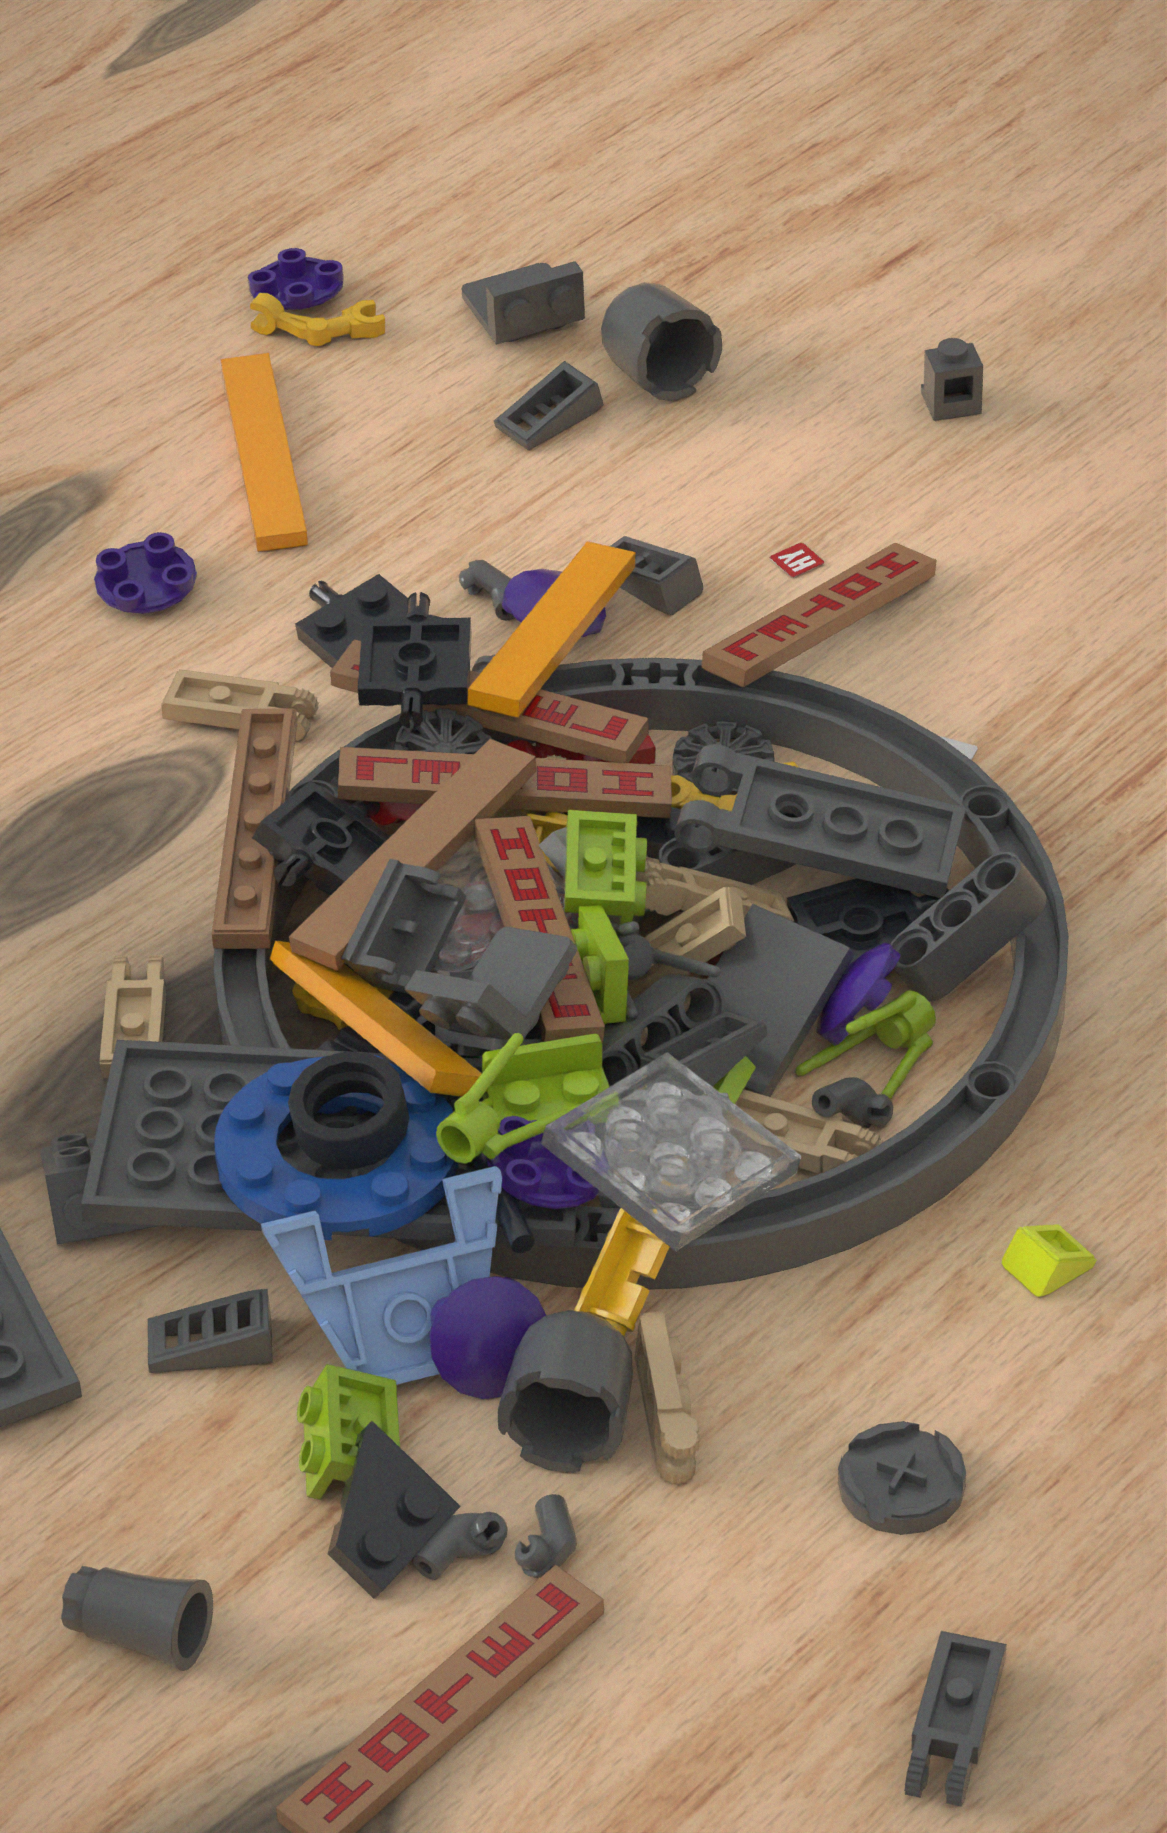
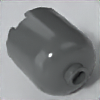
(660, 340)
(567, 1391)

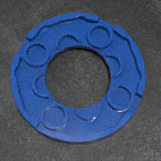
(378, 1201)

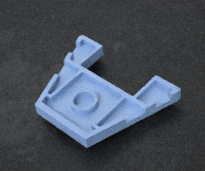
(383, 1308)

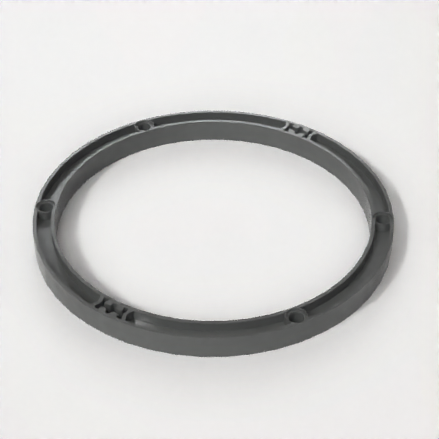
(907, 1170)

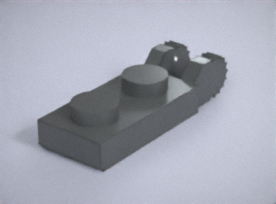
(955, 1711)

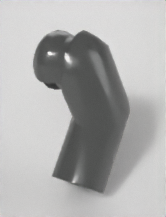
(484, 575)
(855, 1101)
(458, 1538)
(555, 1541)

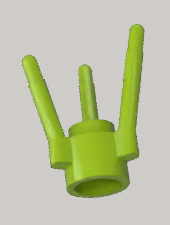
(897, 1024)
(475, 1124)

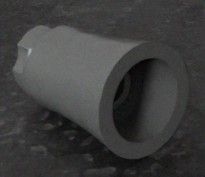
(141, 1613)

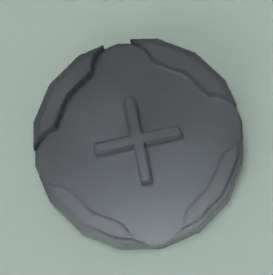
(901, 1478)

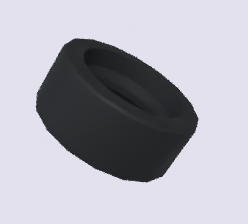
(338, 1076)

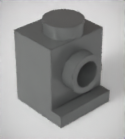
(951, 370)

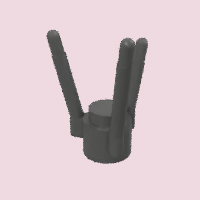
(642, 957)

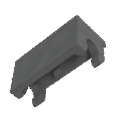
(402, 926)

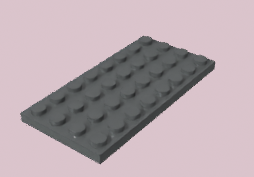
(158, 1144)

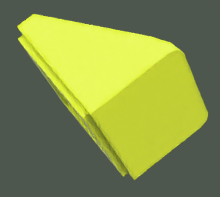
(1046, 1258)

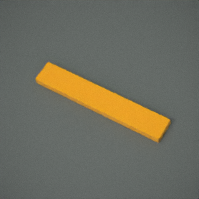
(264, 453)
(551, 629)
(380, 1023)

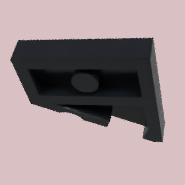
(386, 1512)

